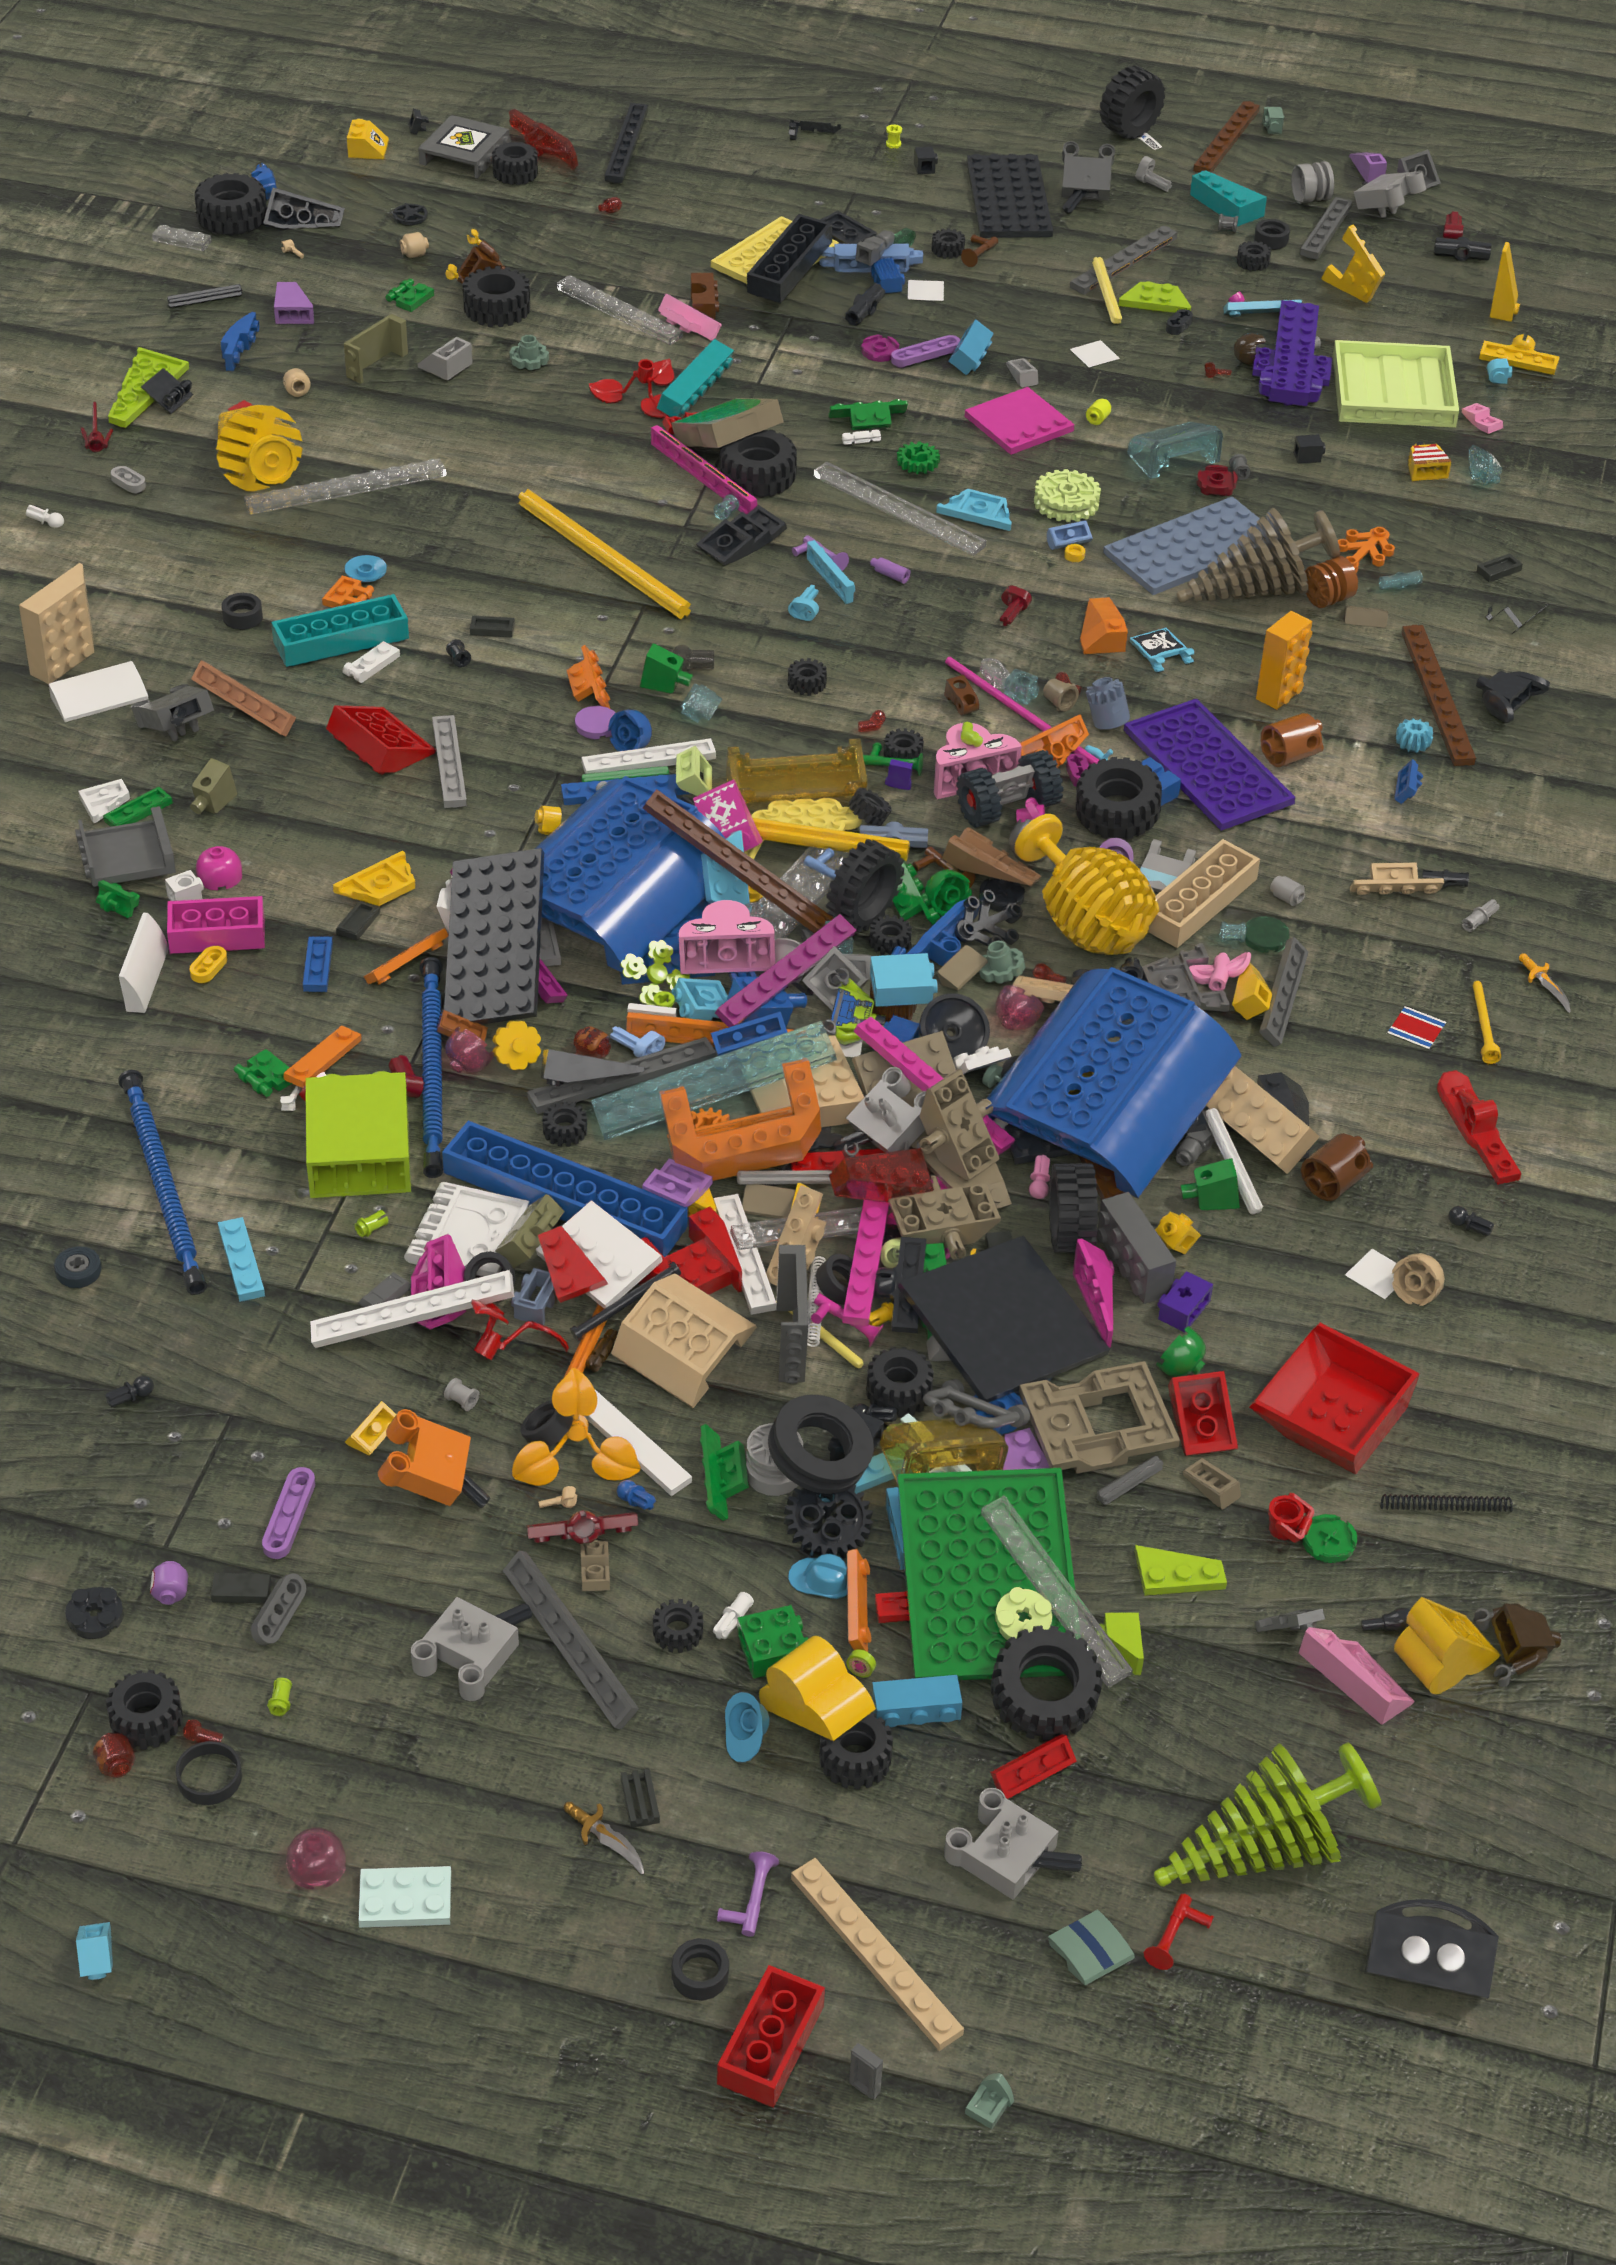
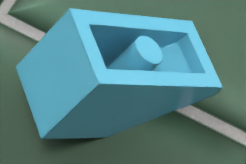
(94, 1950)

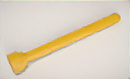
(1490, 1051)

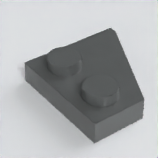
(1298, 1619)

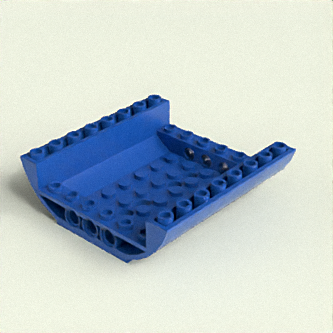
(637, 880)
(1141, 1087)

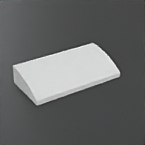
(98, 691)
(143, 964)

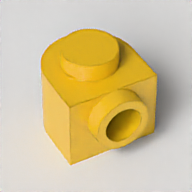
(548, 819)

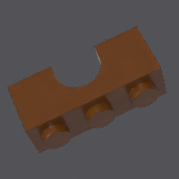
(704, 293)

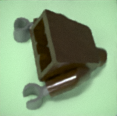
(1522, 1638)

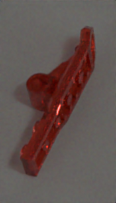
(543, 138)

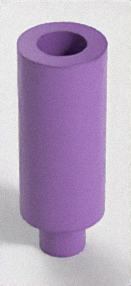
(891, 569)

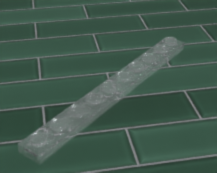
(344, 486)
(900, 508)

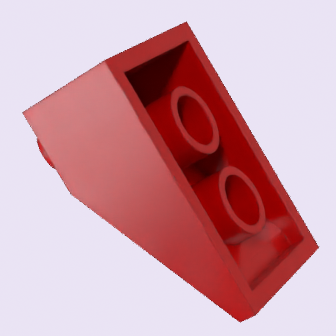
(1203, 1413)

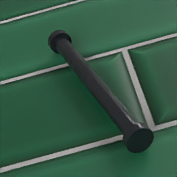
(622, 1303)

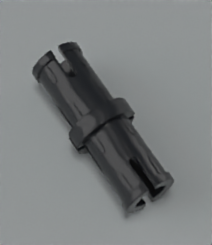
(1450, 878)

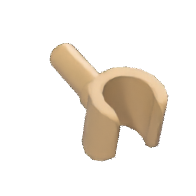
(289, 246)
(567, 1499)

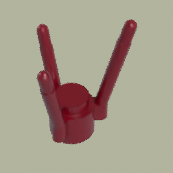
(95, 440)

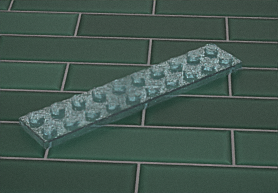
(713, 1079)

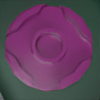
(879, 348)

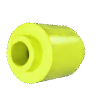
(1098, 411)

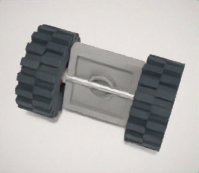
(984, 794)

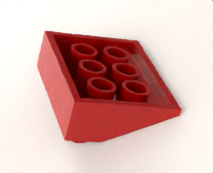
(378, 737)

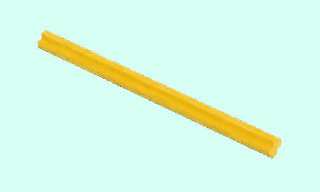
(605, 554)
(823, 837)

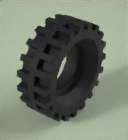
(865, 884)

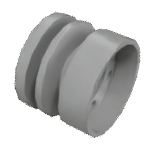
(1312, 182)
(761, 1469)

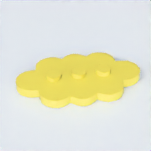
(819, 813)

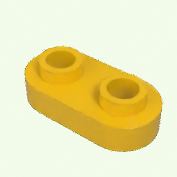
(208, 964)

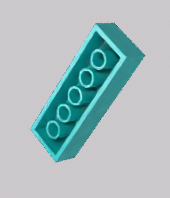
(340, 630)

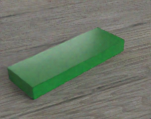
(138, 808)

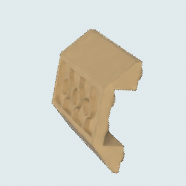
(679, 1337)

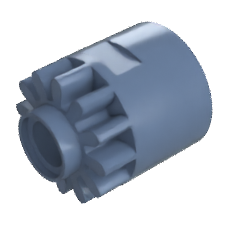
(1107, 703)

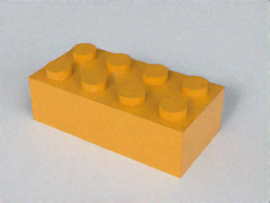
(1284, 660)

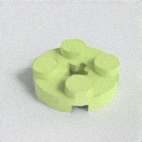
(1022, 1601)

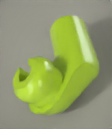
(969, 736)

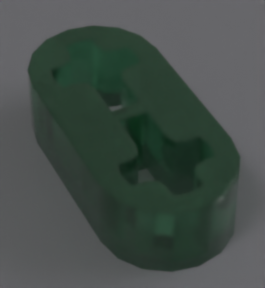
(905, 236)

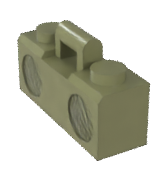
(523, 1237)

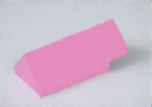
(1355, 1673)

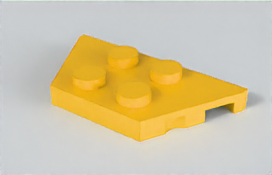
(379, 882)

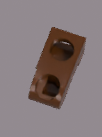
(963, 697)

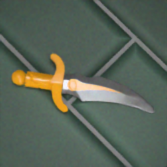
(1546, 981)

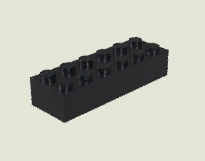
(789, 258)

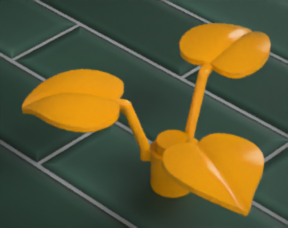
(575, 1397)

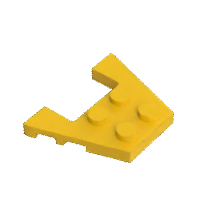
(1362, 273)

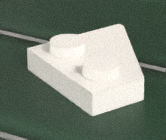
(103, 798)

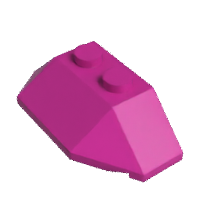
(436, 1269)

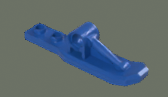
(940, 938)

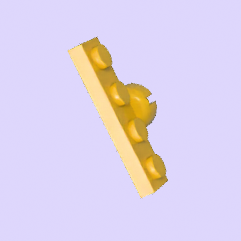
(1520, 355)

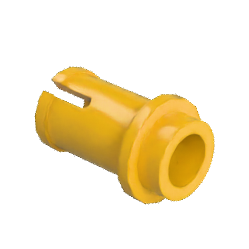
(882, 1314)

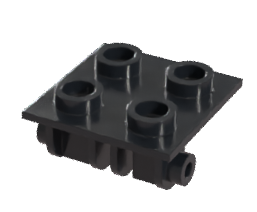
(168, 390)

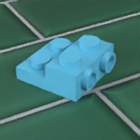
(699, 998)

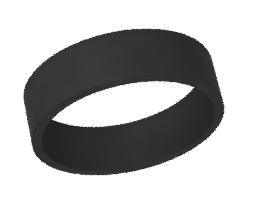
(214, 1797)

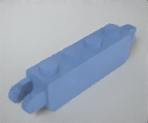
(843, 257)

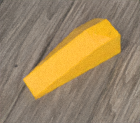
(1505, 294)

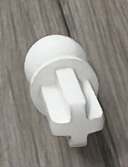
(54, 519)

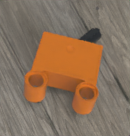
(432, 1463)

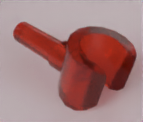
(1211, 371)

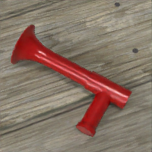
(1159, 1955)

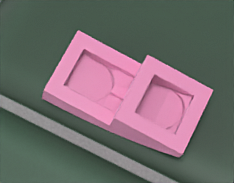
(1480, 418)

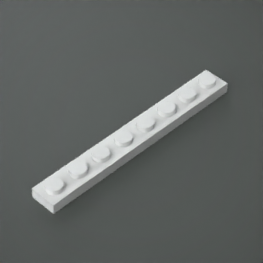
(411, 1309)

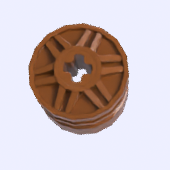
(1331, 582)

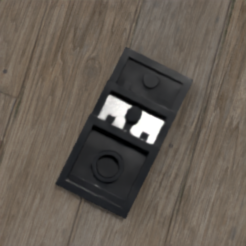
(742, 535)

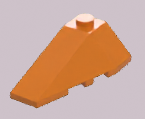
(1103, 628)
(1057, 740)

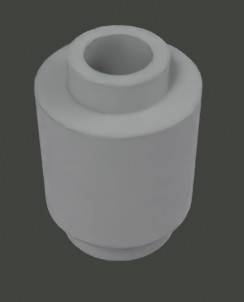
(1287, 890)

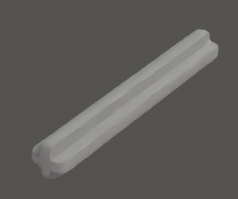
(784, 1177)

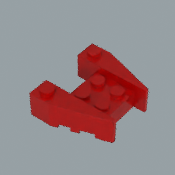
(707, 1262)

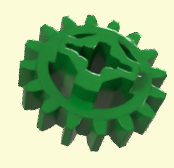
(918, 457)

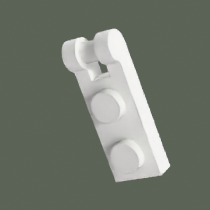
(371, 662)

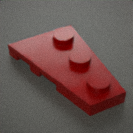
(568, 1265)

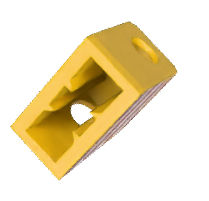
(1428, 462)

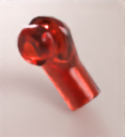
(874, 723)
(1043, 972)
(194, 1732)

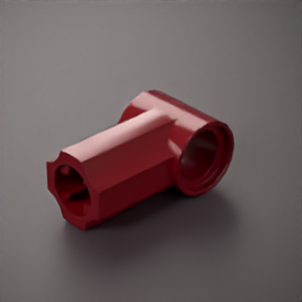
(1453, 226)
(414, 1083)

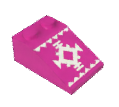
(729, 813)

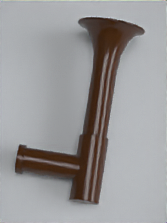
(970, 257)
(933, 856)

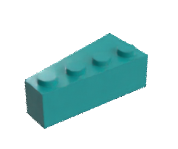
(1227, 197)

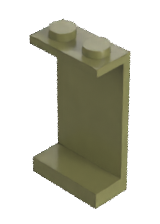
(373, 344)

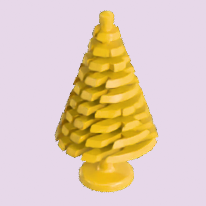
(254, 450)

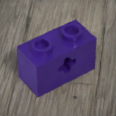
(1185, 1301)

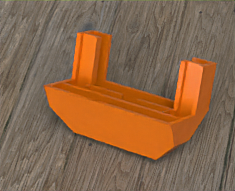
(748, 1141)

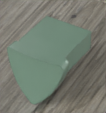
(990, 2100)

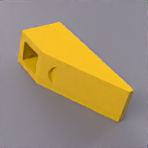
(1251, 993)

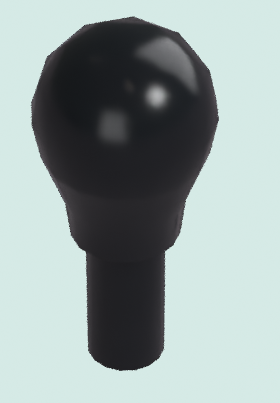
(1392, 1621)

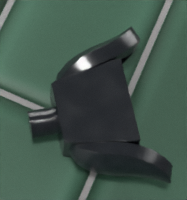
(1509, 691)

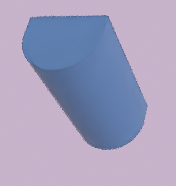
(1068, 534)

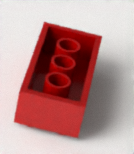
(770, 2036)

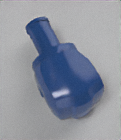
(265, 177)

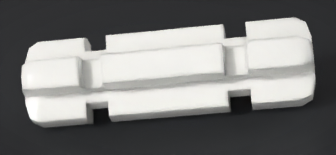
(861, 437)

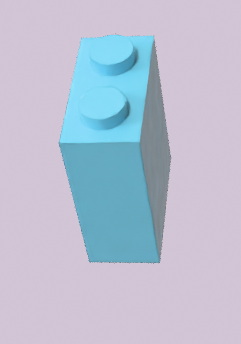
(902, 979)

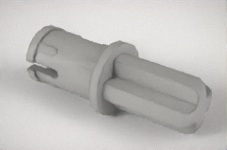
(1480, 915)

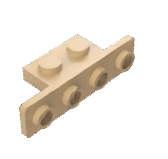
(1395, 878)
(800, 1229)

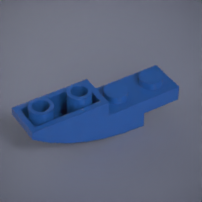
(238, 339)

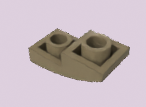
(595, 1566)

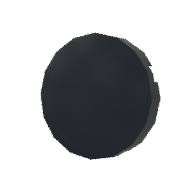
(1004, 892)

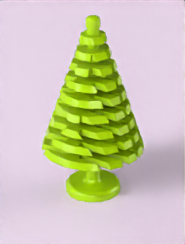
(1276, 1816)

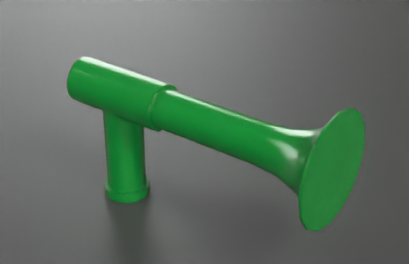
(876, 760)

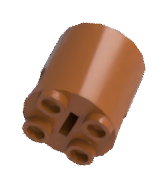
(1291, 739)

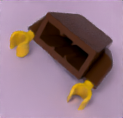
(479, 258)

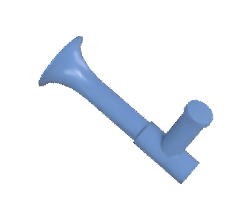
(818, 864)

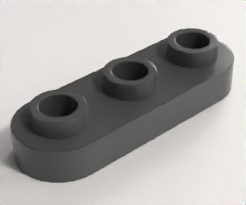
(285, 1604)

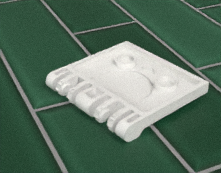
(473, 1220)

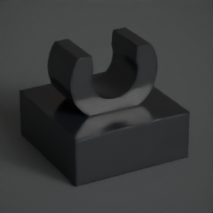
(416, 120)

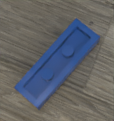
(317, 964)

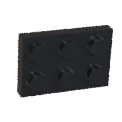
(847, 230)

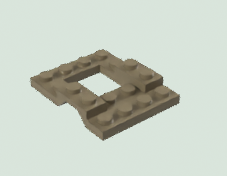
(1067, 1432)

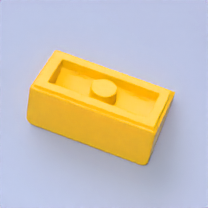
(372, 1429)

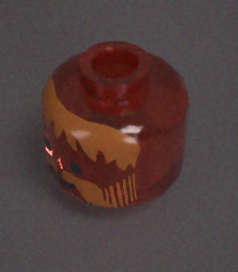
(592, 1042)
(114, 1755)

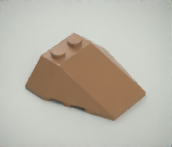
(977, 855)

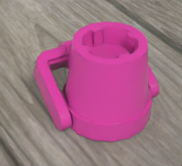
(1031, 811)

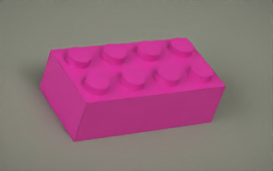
(220, 922)

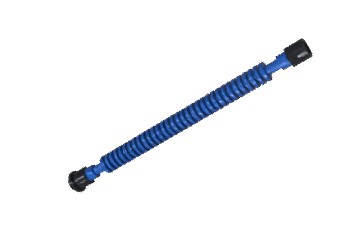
(432, 1067)
(163, 1181)

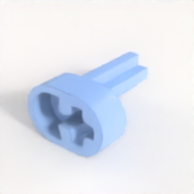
(648, 1044)

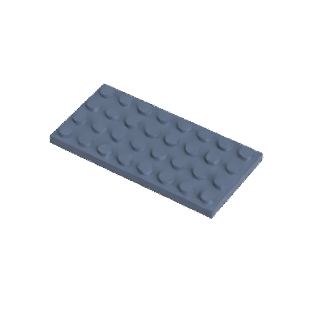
(1182, 546)

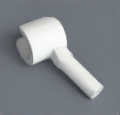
(289, 1102)

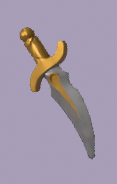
(604, 1833)

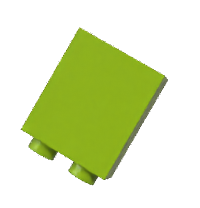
(357, 1135)

